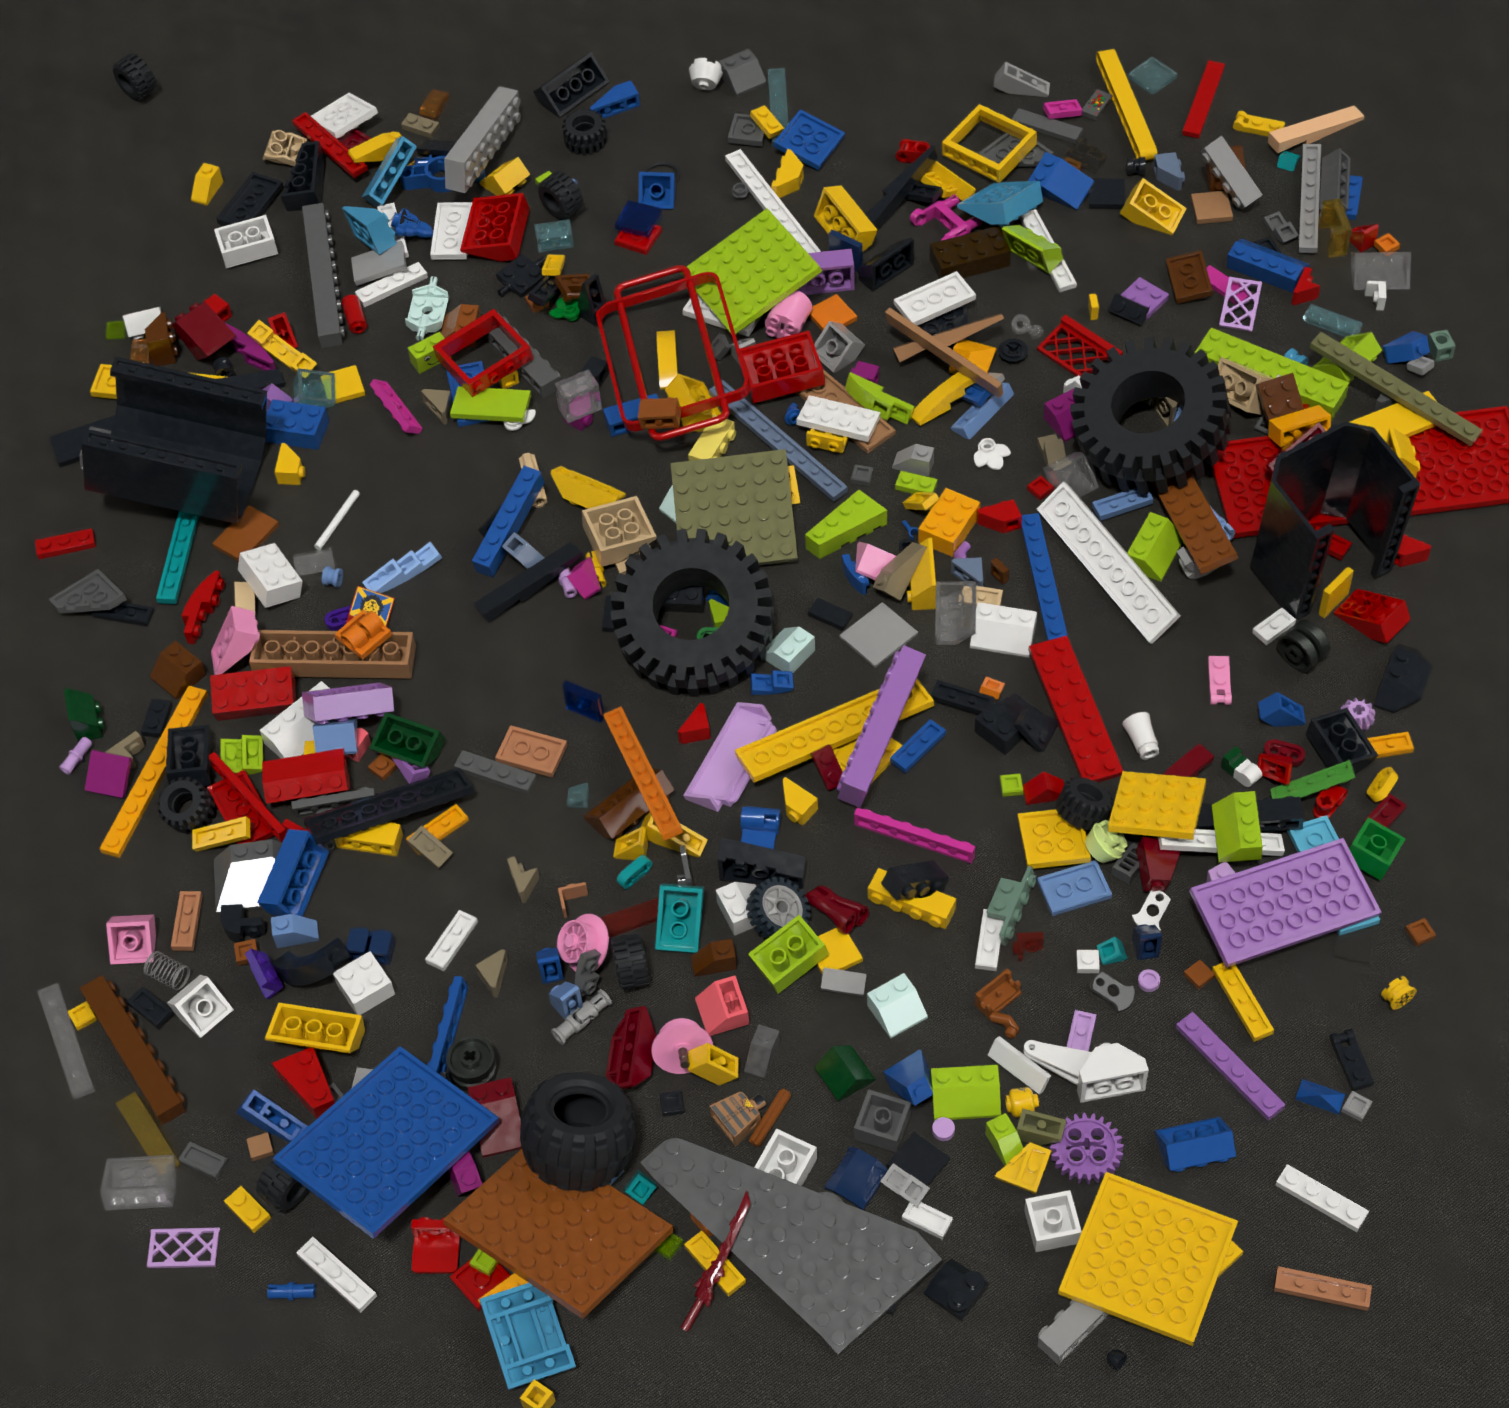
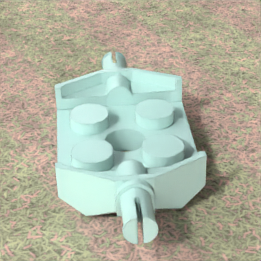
(427, 299)

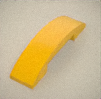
(279, 348)
(666, 357)

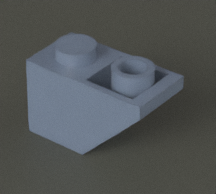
(1168, 170)
(522, 551)

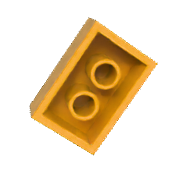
(949, 521)

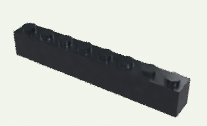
(1273, 815)

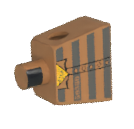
(737, 1115)

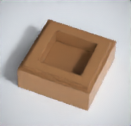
(260, 1146)

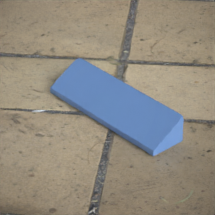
(978, 416)

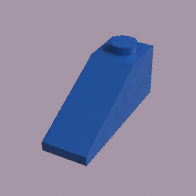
(617, 100)
(270, 1117)

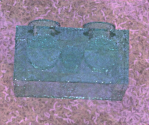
(554, 235)

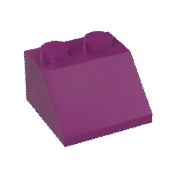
(1059, 416)

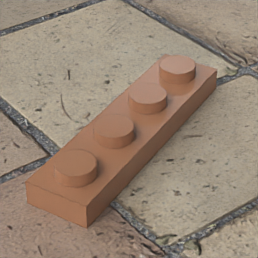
(1322, 1288)

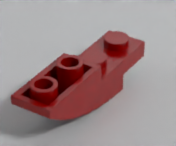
(200, 603)

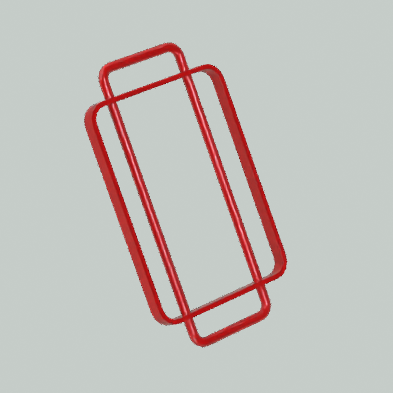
(689, 282)

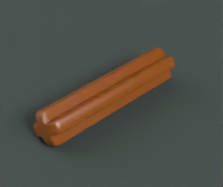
(769, 1117)

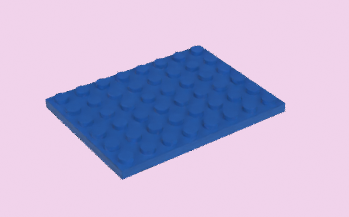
(386, 1141)

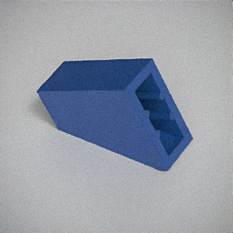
(911, 1078)

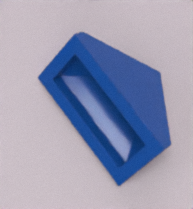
(1320, 1096)

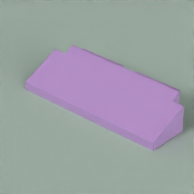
(721, 775)

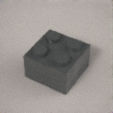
(882, 1121)

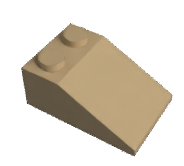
(1241, 385)

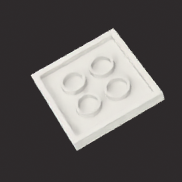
(344, 114)

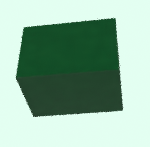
(843, 1071)

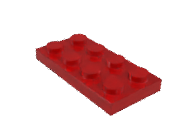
(233, 807)

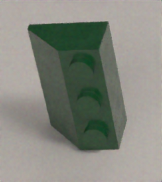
(407, 740)

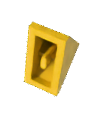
(632, 845)

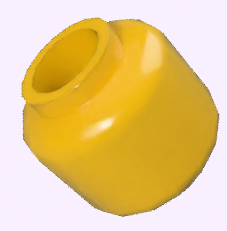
(1021, 1099)

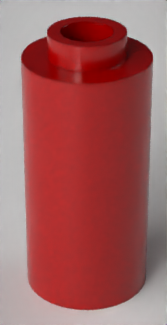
(354, 314)

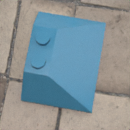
(526, 1335)

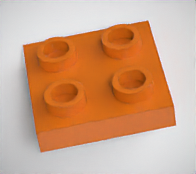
(363, 633)

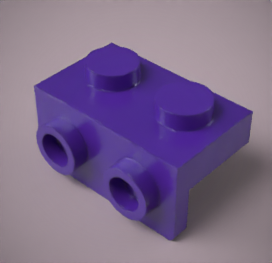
(264, 972)

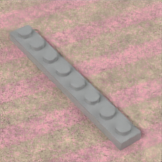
(1310, 198)

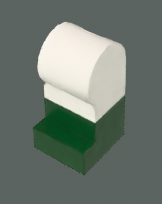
(1240, 767)

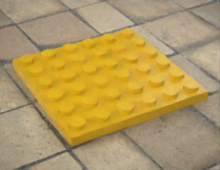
(1148, 1258)

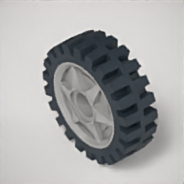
(775, 904)

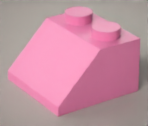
(131, 938)

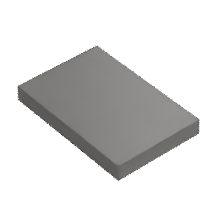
(373, 266)

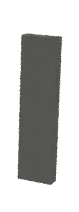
(1048, 126)

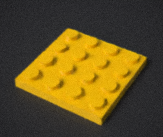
(1157, 805)

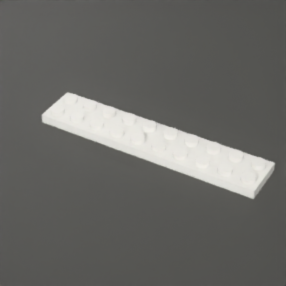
(1108, 562)

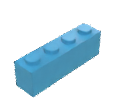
(389, 171)

